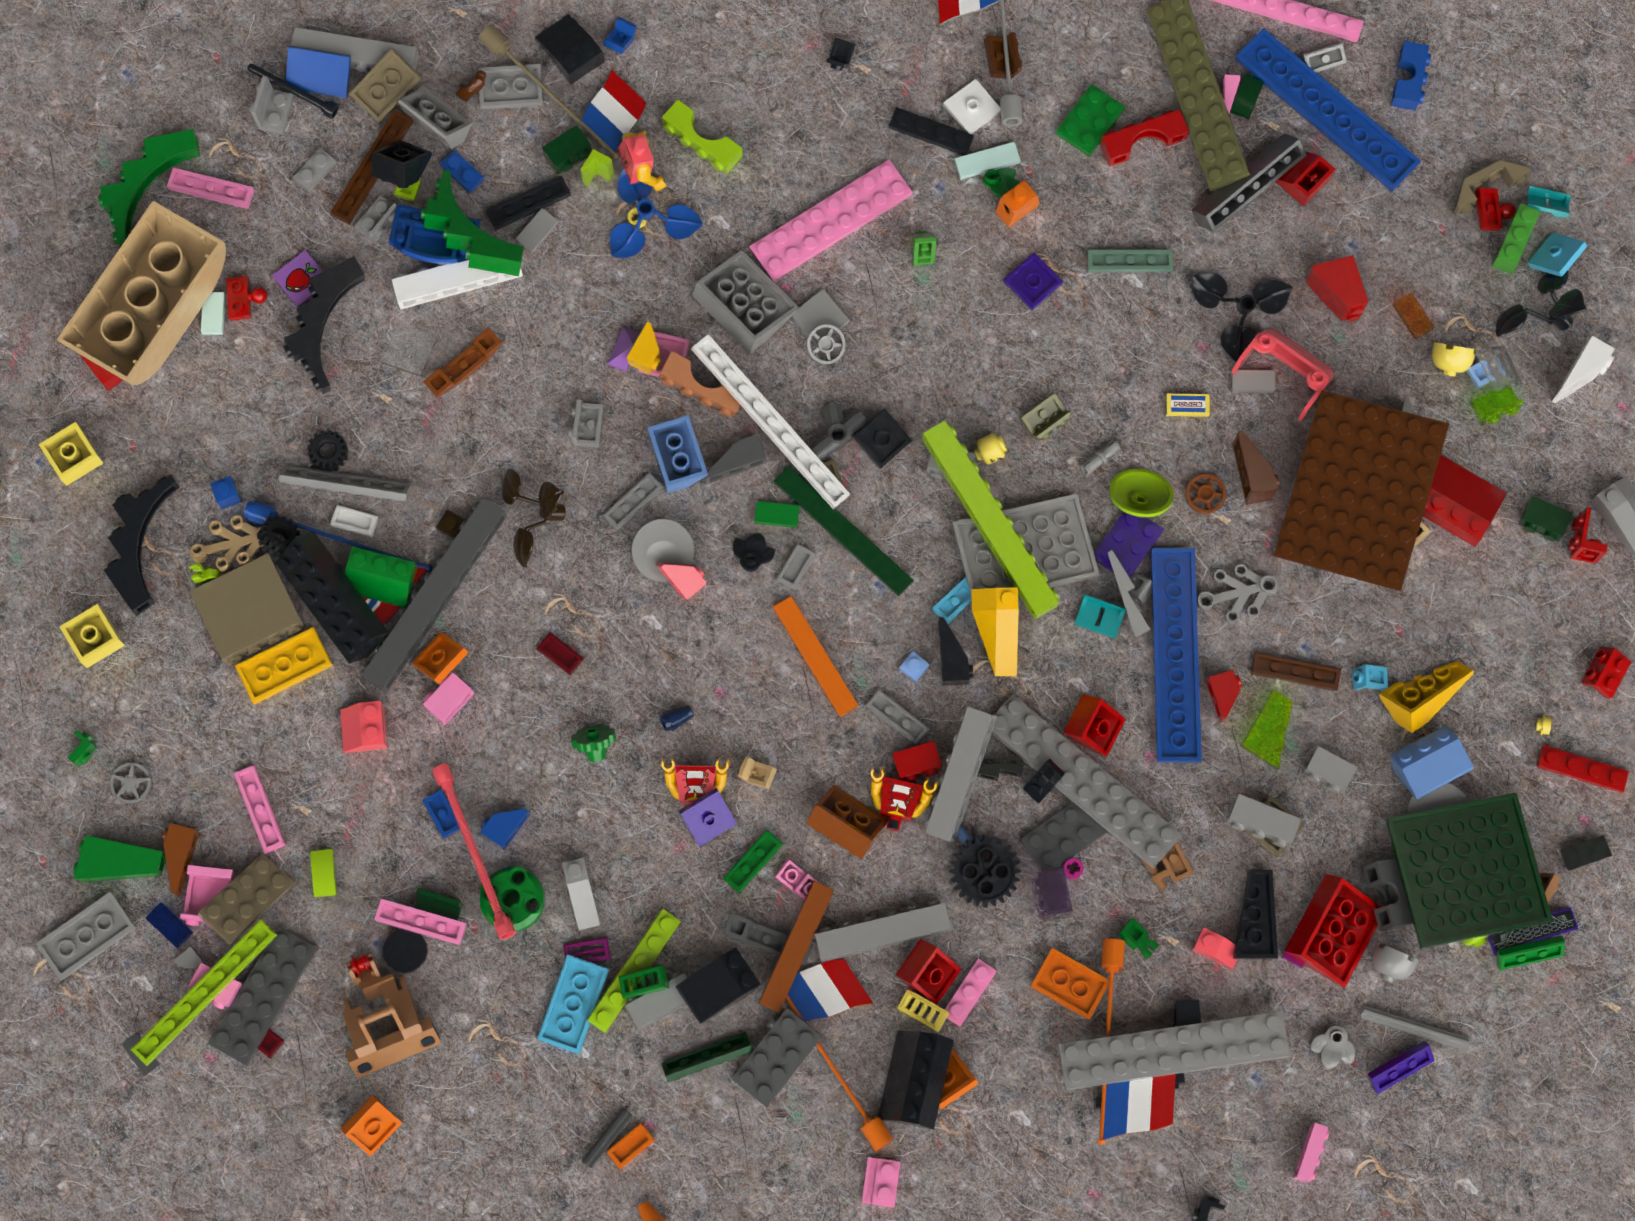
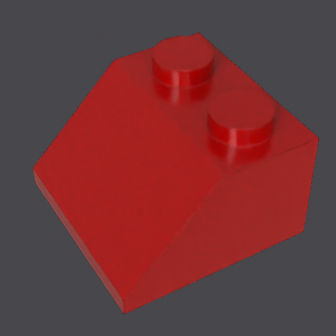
(1094, 725)
(928, 971)

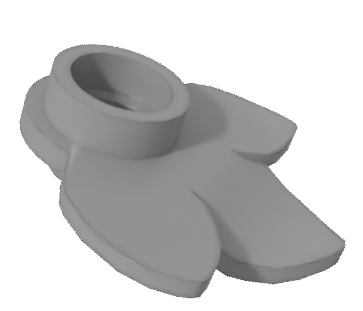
(1332, 1050)

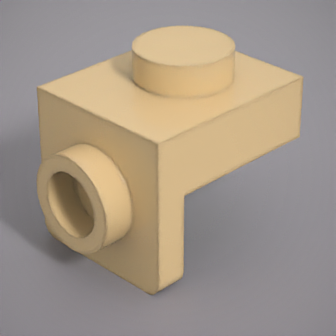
(756, 773)

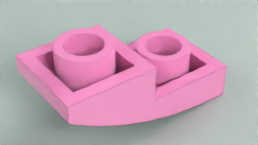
(794, 878)

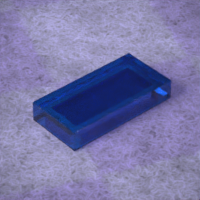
(169, 925)

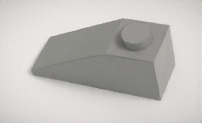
(581, 893)

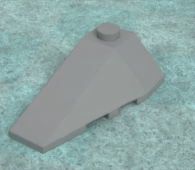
(1617, 508)

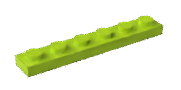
(640, 959)

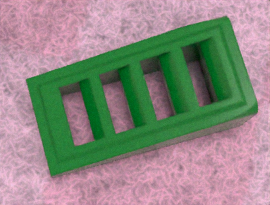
(662, 978)

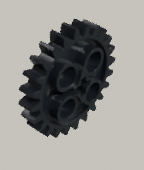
(998, 885)

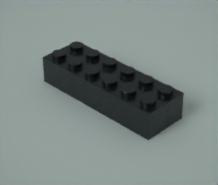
(331, 597)

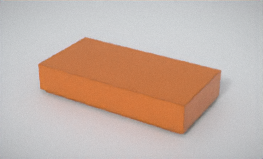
(630, 1146)

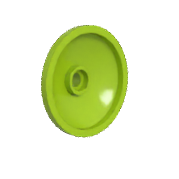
(1141, 492)

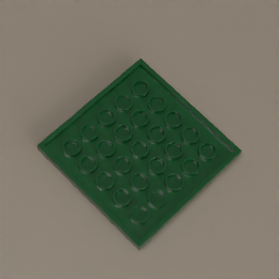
(1468, 870)

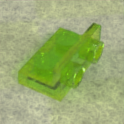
(1495, 405)

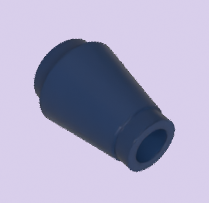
(675, 718)

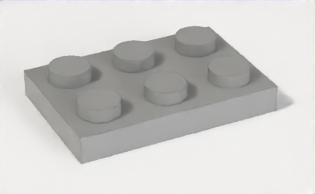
(511, 87)

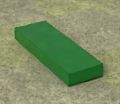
(753, 861)
(1530, 953)

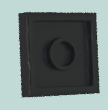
(881, 438)

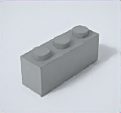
(1263, 821)
(657, 1005)

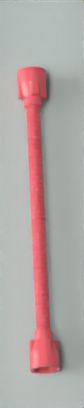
(502, 923)

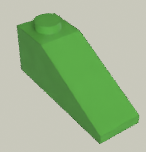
(923, 247)

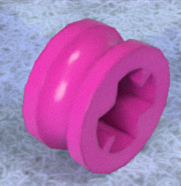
(1069, 863)

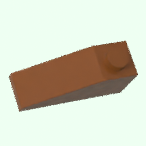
(179, 850)

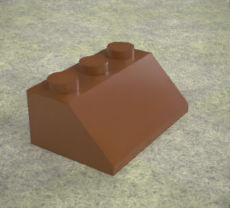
(847, 821)

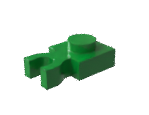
(1135, 937)

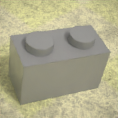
(1329, 770)

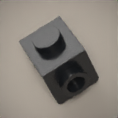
(841, 54)
(1202, 1212)

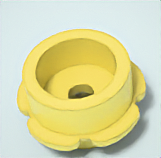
(1543, 725)

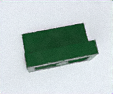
(438, 904)

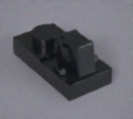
(1044, 781)

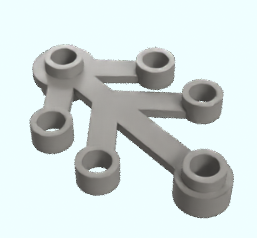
(1240, 591)

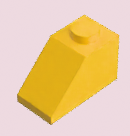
(645, 351)

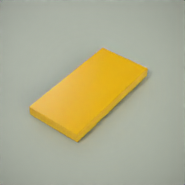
(283, 665)

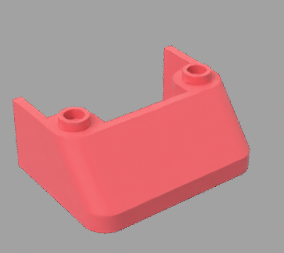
(1316, 372)

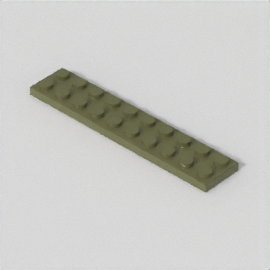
(1198, 93)

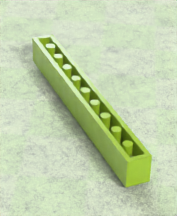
(990, 520)

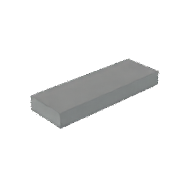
(633, 502)
(897, 717)

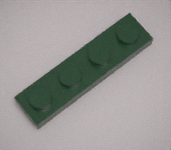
(706, 1057)

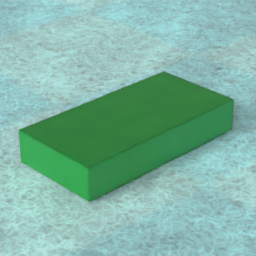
(776, 514)

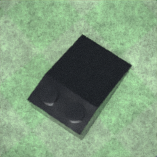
(571, 48)
(718, 985)

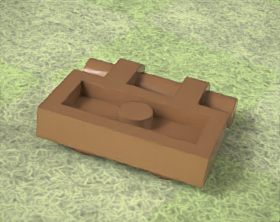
(1175, 867)

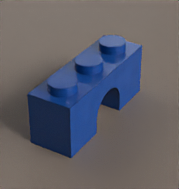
(1414, 59)

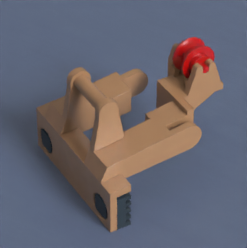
(413, 1036)

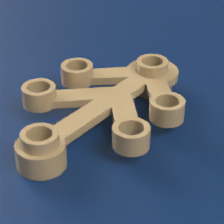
(233, 544)

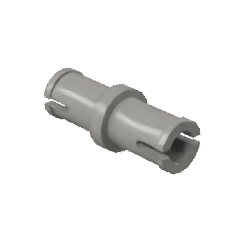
(1100, 457)

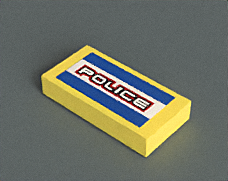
(1188, 405)

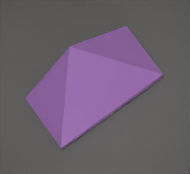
(623, 346)

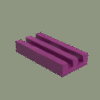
(606, 957)

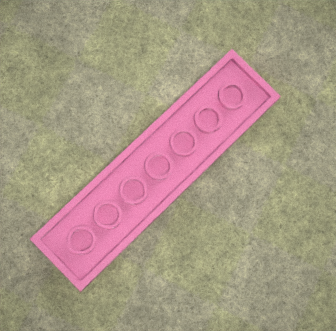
(830, 220)

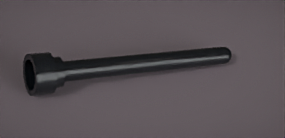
(329, 108)

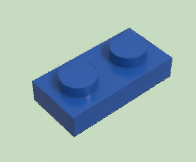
(462, 171)
(441, 813)

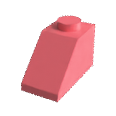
(683, 578)
(1215, 948)

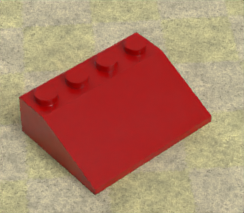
(1462, 502)
(1334, 930)

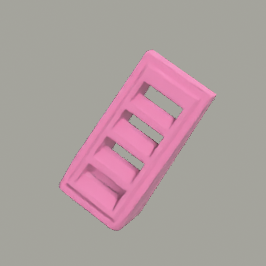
(1228, 89)

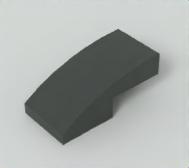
(992, 771)
(1586, 853)

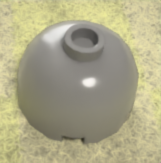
(1392, 963)

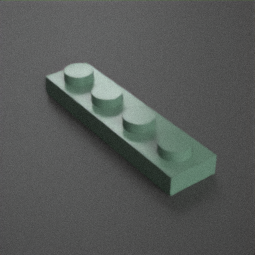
(1130, 260)

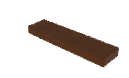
(1295, 671)

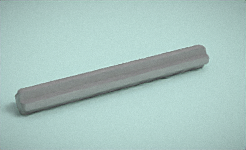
(1415, 1028)

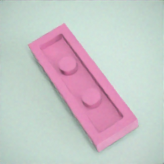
(969, 992)

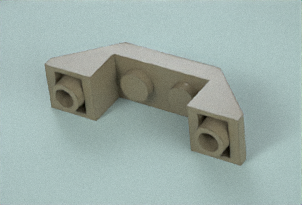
(1511, 173)

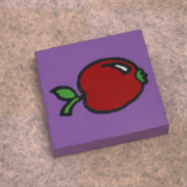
(295, 278)

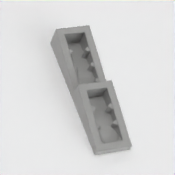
(1125, 585)

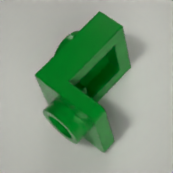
(83, 752)

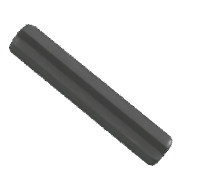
(607, 1138)

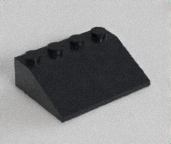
(916, 1078)

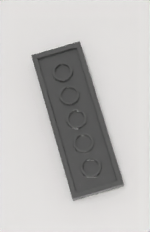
(262, 996)

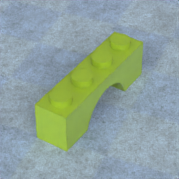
(721, 153)

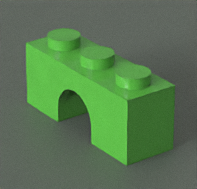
(1516, 238)

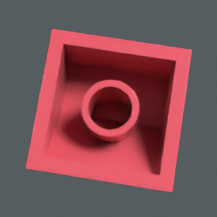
(364, 727)

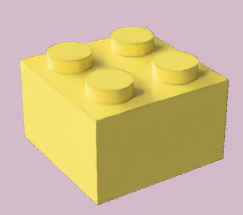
(71, 453)
(92, 636)

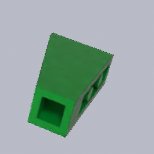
(114, 860)

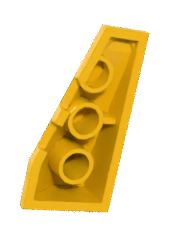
(997, 622)
(1418, 700)

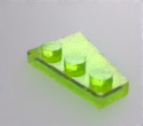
(1269, 729)

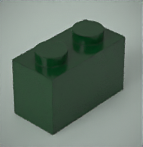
(567, 150)
(1545, 519)

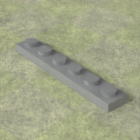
(345, 483)

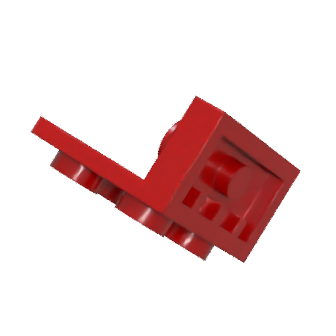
(1582, 549)

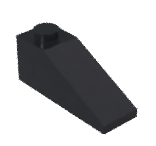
(953, 658)

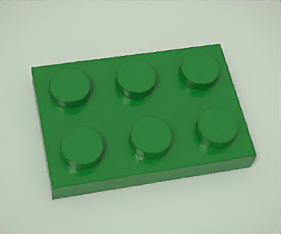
(1090, 120)

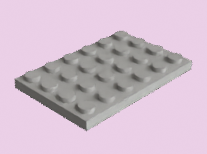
(1051, 532)

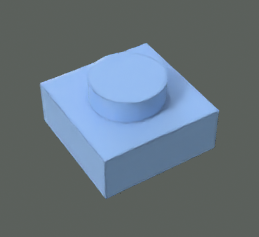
(1478, 375)
(914, 666)

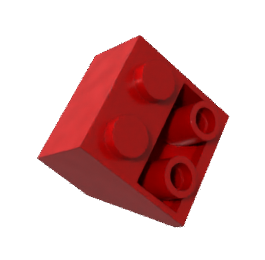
(1306, 178)

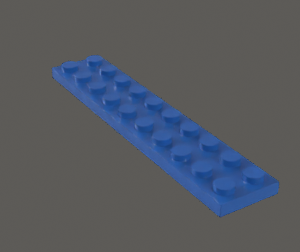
(1327, 110)
(1176, 655)

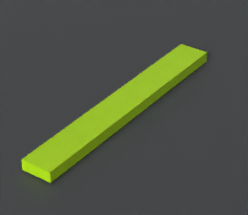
(203, 992)

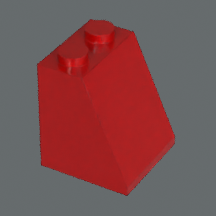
(1339, 287)

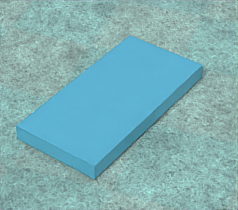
(572, 1002)

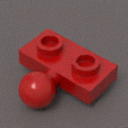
(1490, 209)
(240, 297)

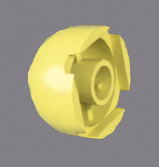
(1452, 358)

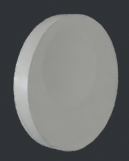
(660, 542)
(1441, 797)

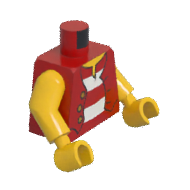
(899, 798)

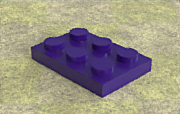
(1130, 541)

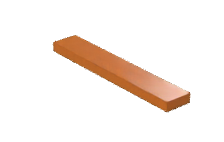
(815, 656)

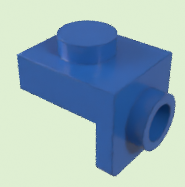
(621, 36)

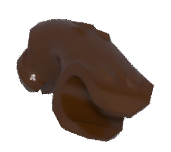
(476, 84)

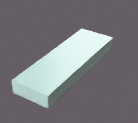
(988, 159)

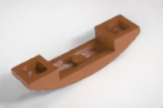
(464, 364)

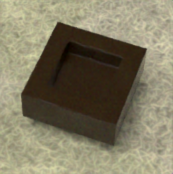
(450, 524)

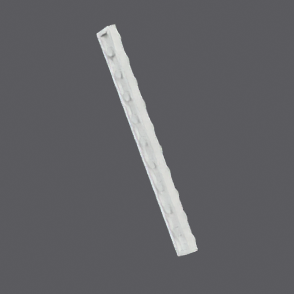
(770, 421)

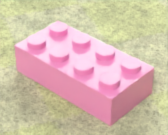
(1310, 1153)

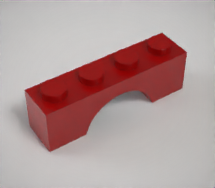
(1168, 128)

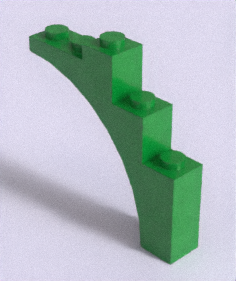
(137, 175)
(461, 234)

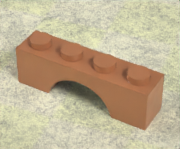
(678, 374)

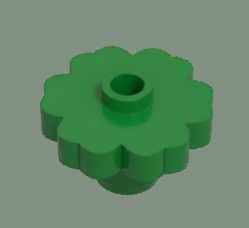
(594, 741)

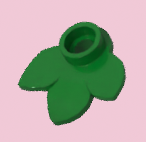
(1000, 180)

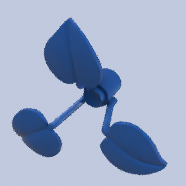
(627, 241)

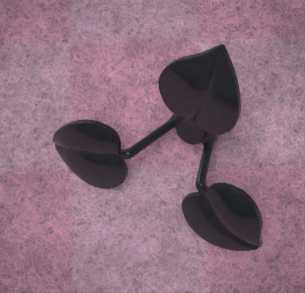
(1269, 294)
(1568, 304)

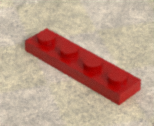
(1582, 769)

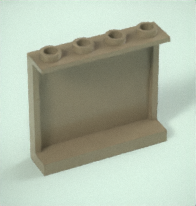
(246, 609)

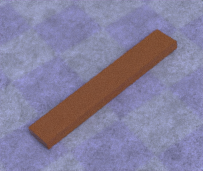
(796, 947)

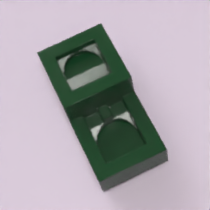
(1246, 96)

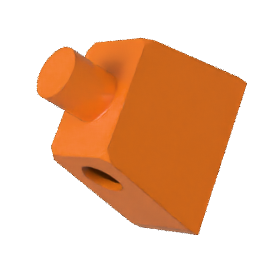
(1019, 201)

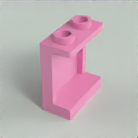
(202, 887)

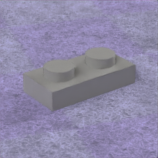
(314, 170)

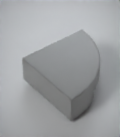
(189, 959)

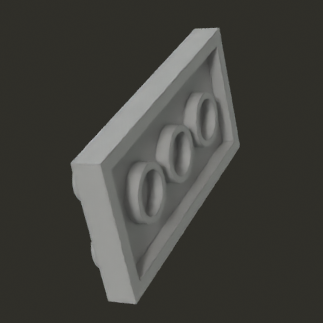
(85, 936)

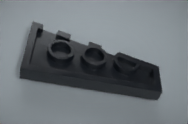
(1257, 921)

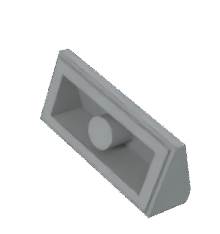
(1325, 56)

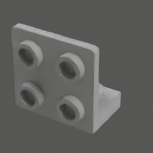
(271, 107)

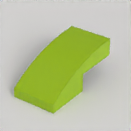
(323, 872)

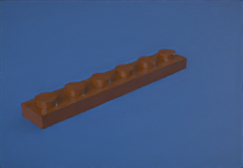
(362, 180)

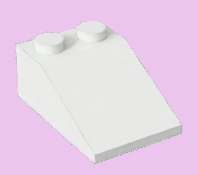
(1591, 361)

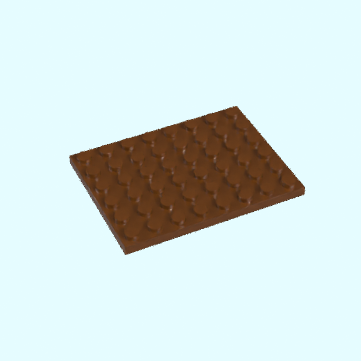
(1361, 490)

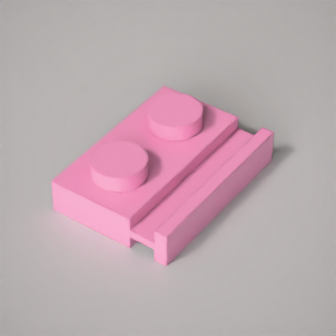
(881, 1182)

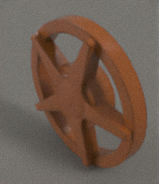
(1205, 494)

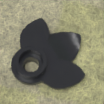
(753, 549)

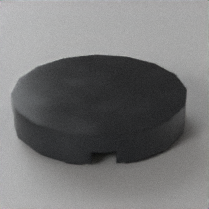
(405, 951)

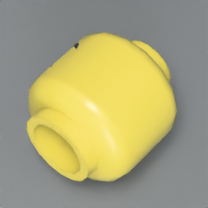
(990, 448)

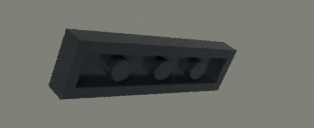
(931, 131)
(528, 203)

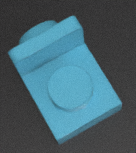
(1370, 677)

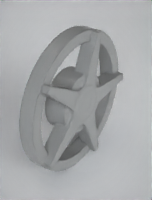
(825, 344)
(130, 783)

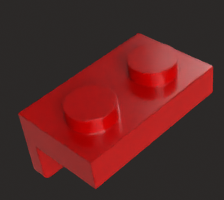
(1606, 671)

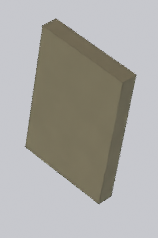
(385, 85)

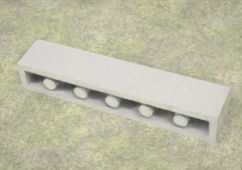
(443, 282)

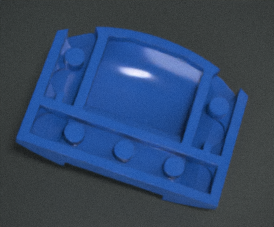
(421, 243)

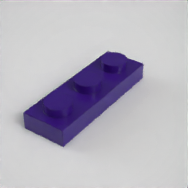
(1401, 1067)

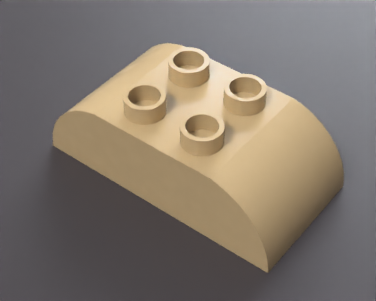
(146, 296)

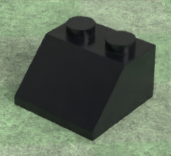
(400, 163)

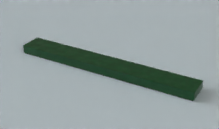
(843, 531)

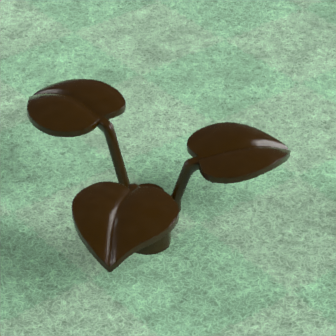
(549, 510)

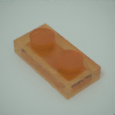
(1413, 316)

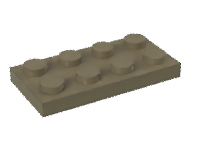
(246, 898)

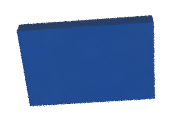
(318, 71)

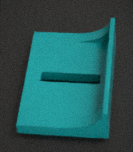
(1558, 201)
(1110, 620)

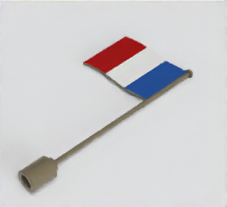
(609, 113)

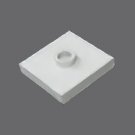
(972, 107)

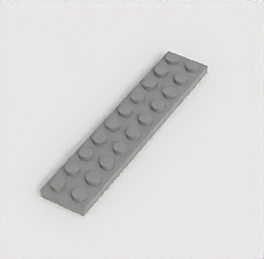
(1085, 782)
(1173, 1050)

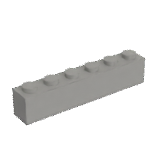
(363, 52)
(960, 774)
(882, 932)

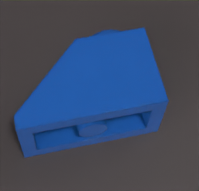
(503, 826)

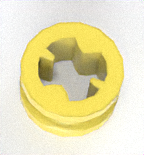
(632, 212)

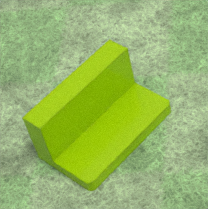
(597, 164)

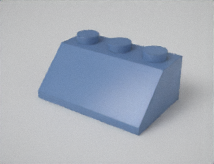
(677, 453)
(1431, 762)

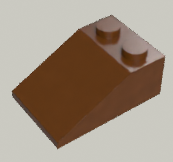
(1255, 472)

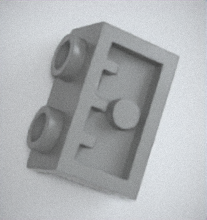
(377, 219)

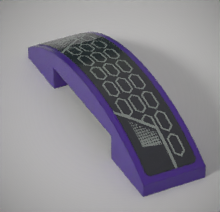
(1562, 923)

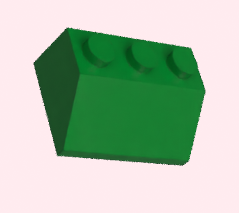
(381, 576)

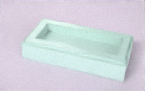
(213, 314)

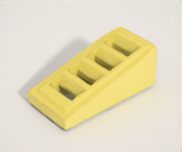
(907, 999)

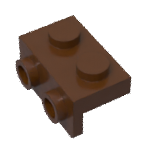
(996, 59)

